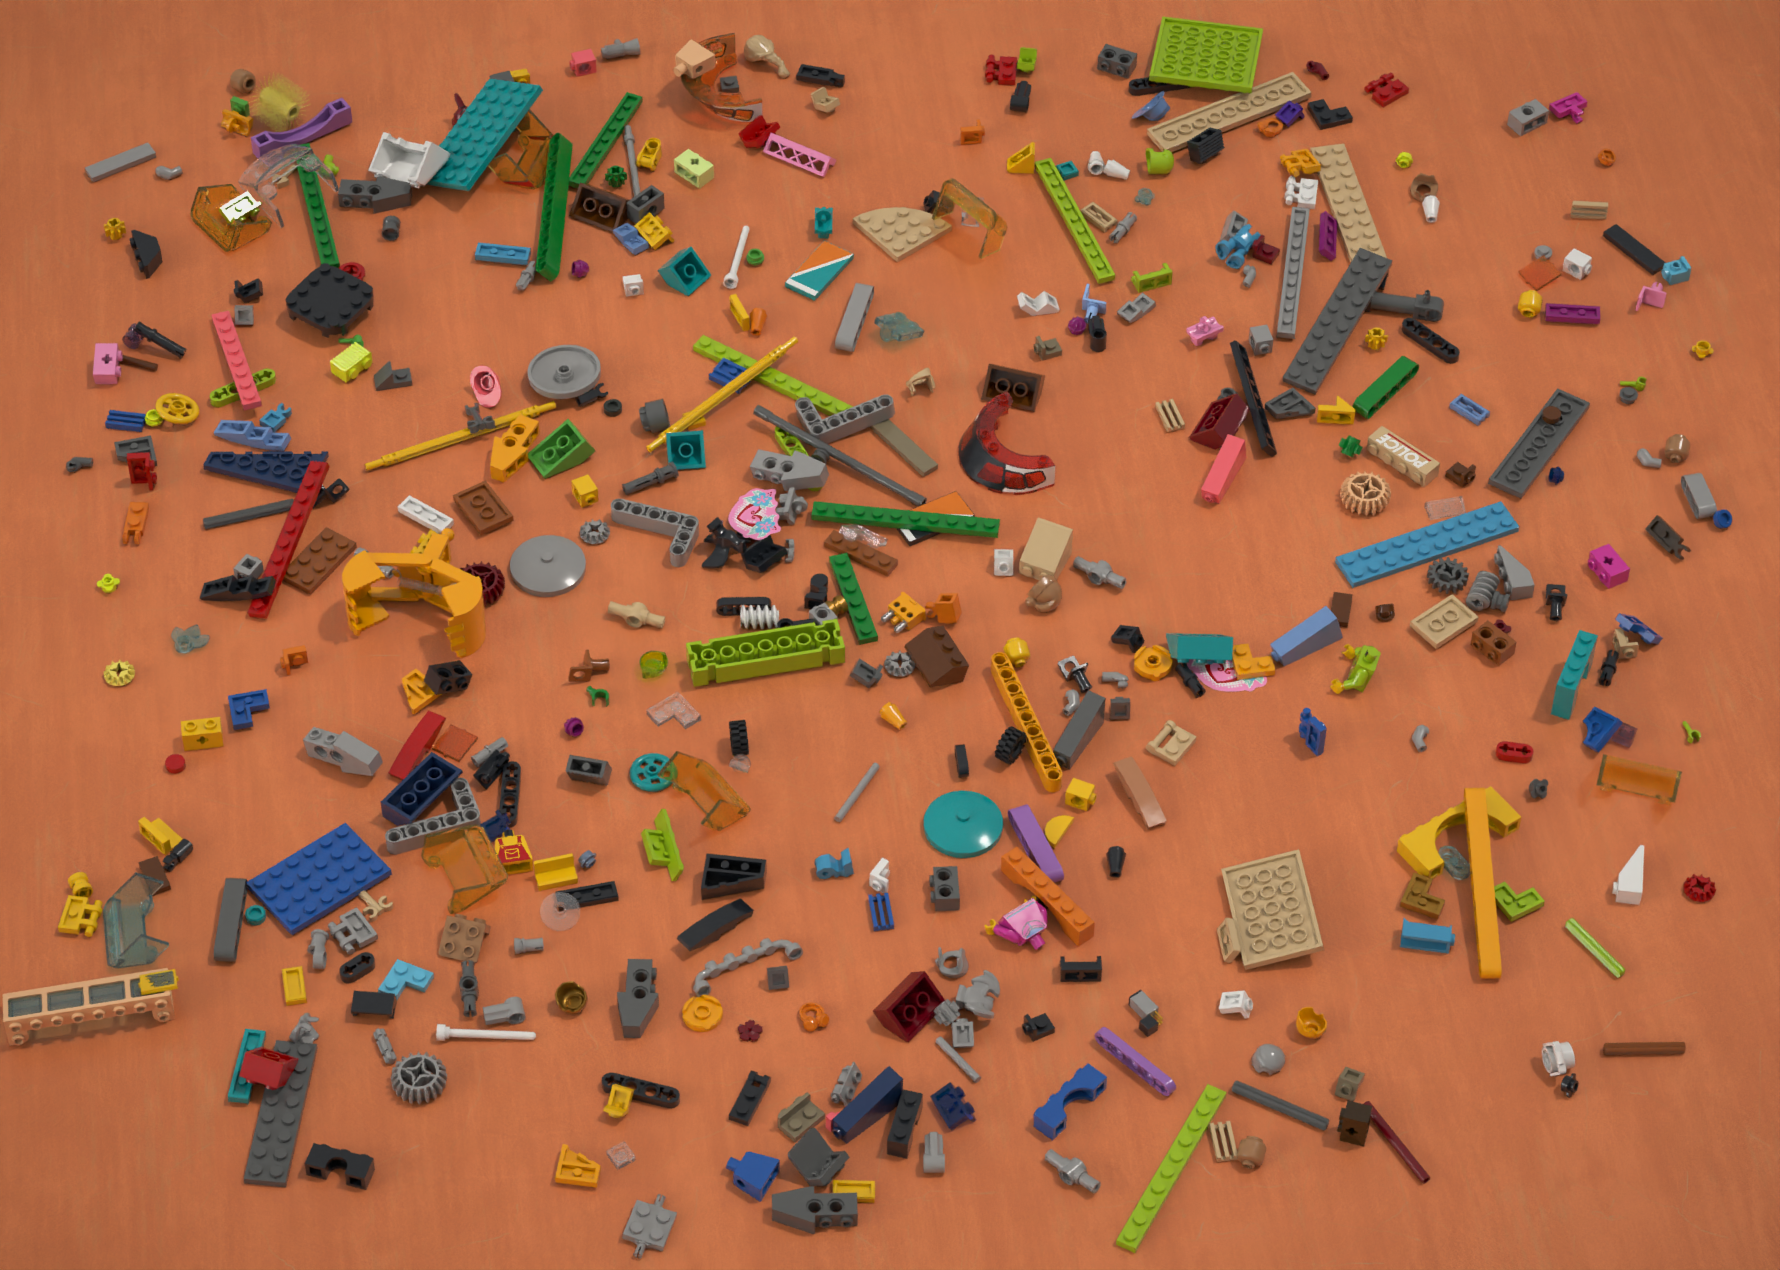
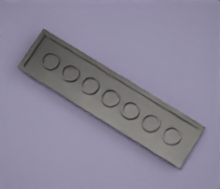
(1538, 445)
(280, 1120)

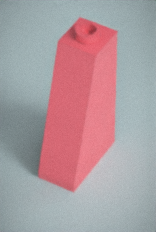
(1224, 469)

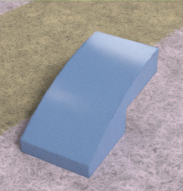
(630, 239)

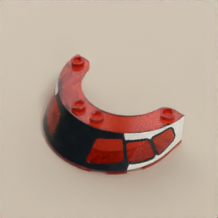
(993, 464)

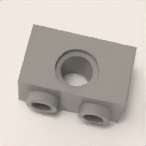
(1527, 117)

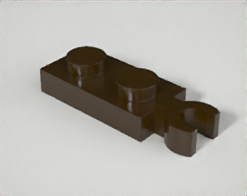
(1666, 536)

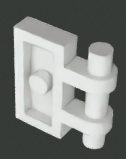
(1307, 192)

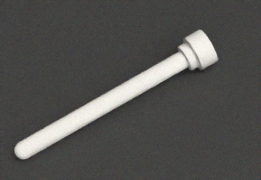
(731, 279)
(445, 1032)

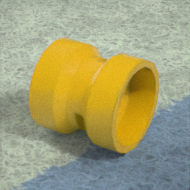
(80, 885)

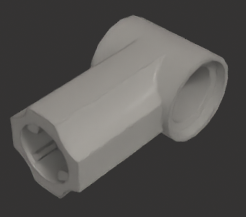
(511, 1011)
(933, 1158)

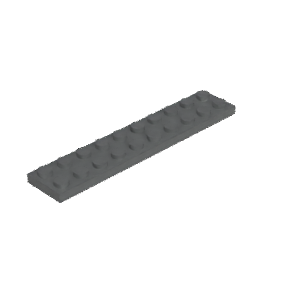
(1337, 321)

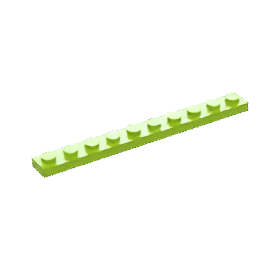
(1075, 221)
(771, 377)
(1171, 1168)

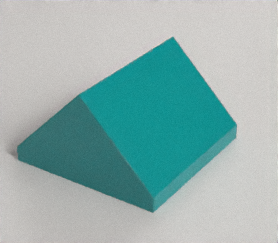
(686, 449)

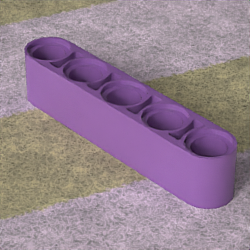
(1035, 842)

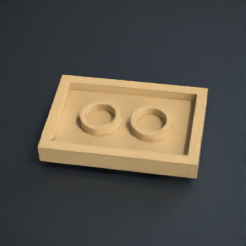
(1444, 621)

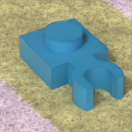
(276, 418)

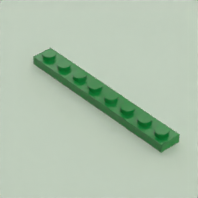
(605, 139)

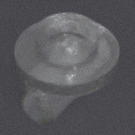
(740, 763)

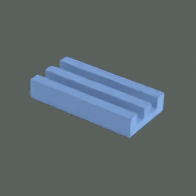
(1468, 411)

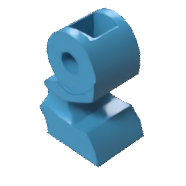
(829, 866)

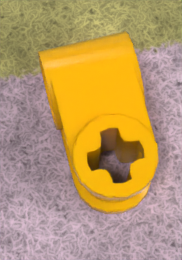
(650, 154)

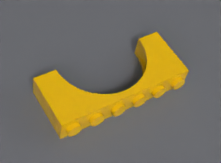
(1419, 845)

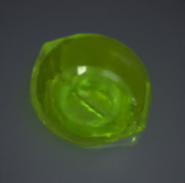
(653, 664)

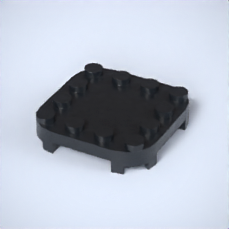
(329, 300)

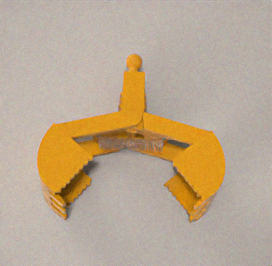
(457, 590)

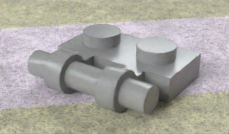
(358, 928)

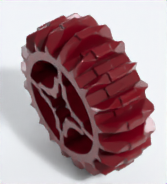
(491, 579)

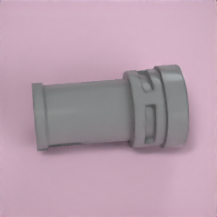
(524, 945)

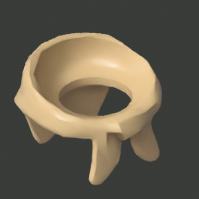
(920, 378)

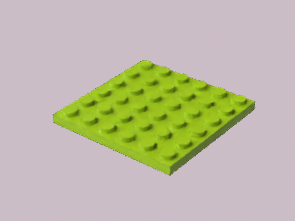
(1206, 55)

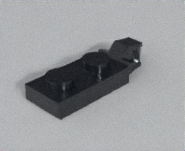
(820, 76)

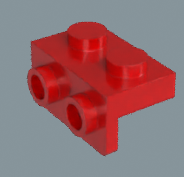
(758, 132)
(141, 469)

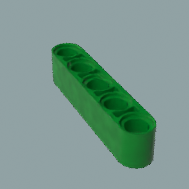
(1385, 387)

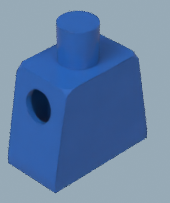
(754, 1173)

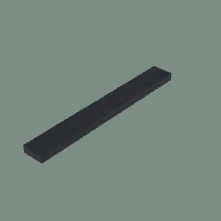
(1253, 398)

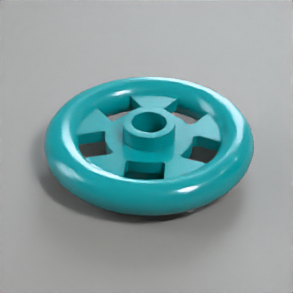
(645, 784)

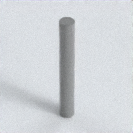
(958, 1059)

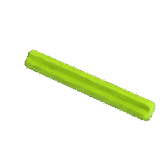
(1595, 948)

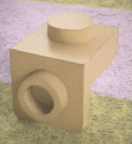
(823, 101)

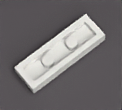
(425, 515)

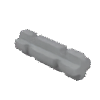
(384, 1046)

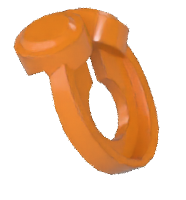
(1263, 127)
(811, 1023)

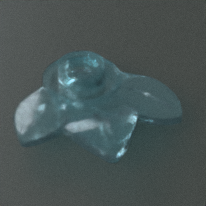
(189, 639)

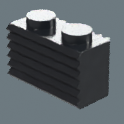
(1205, 145)

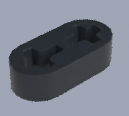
(961, 760)
(357, 967)

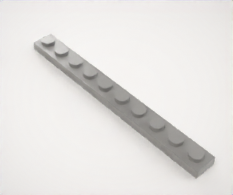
(1293, 273)

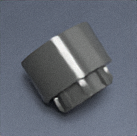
(654, 416)

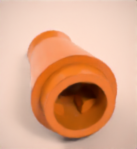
(757, 320)

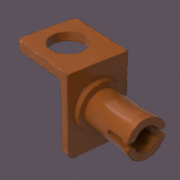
(589, 666)

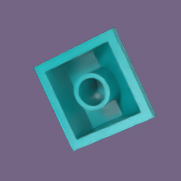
(684, 271)

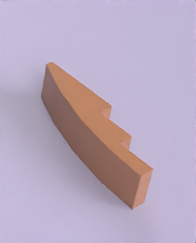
(1140, 792)

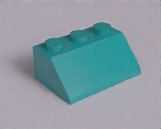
(1200, 647)

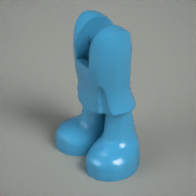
(1241, 243)

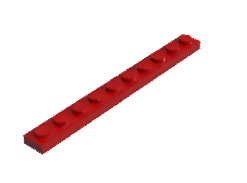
(291, 534)

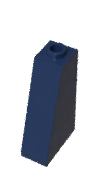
(869, 1106)

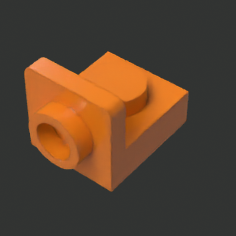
(972, 134)
(292, 657)

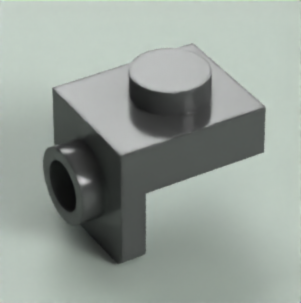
(866, 673)

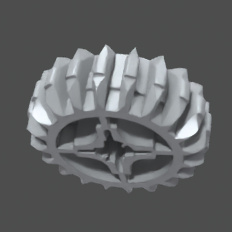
(414, 1073)

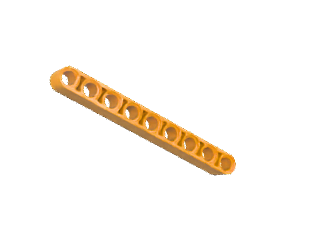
(1026, 721)

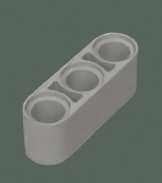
(1698, 495)

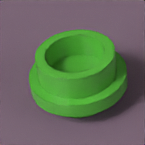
(755, 257)

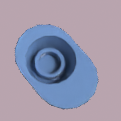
(1154, 109)

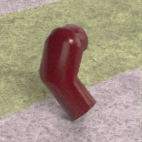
(1317, 68)

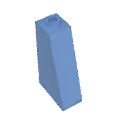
(1307, 637)

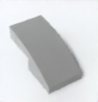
(1138, 308)

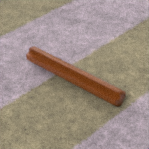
(1642, 1048)

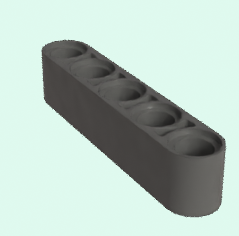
(230, 919)

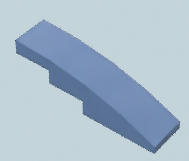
(247, 434)

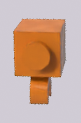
(946, 607)

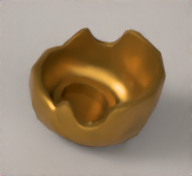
(571, 997)

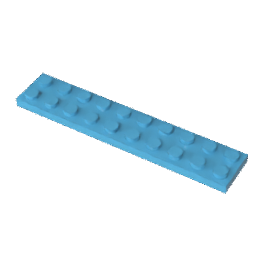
(1426, 544)

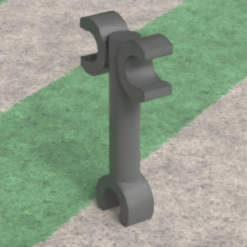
(478, 423)

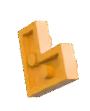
(1249, 667)

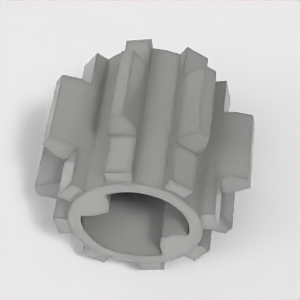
(946, 1012)

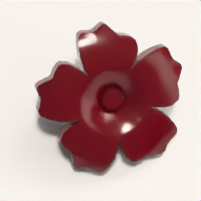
(749, 1031)

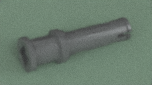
(658, 475)

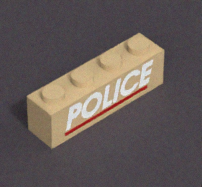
(1403, 456)

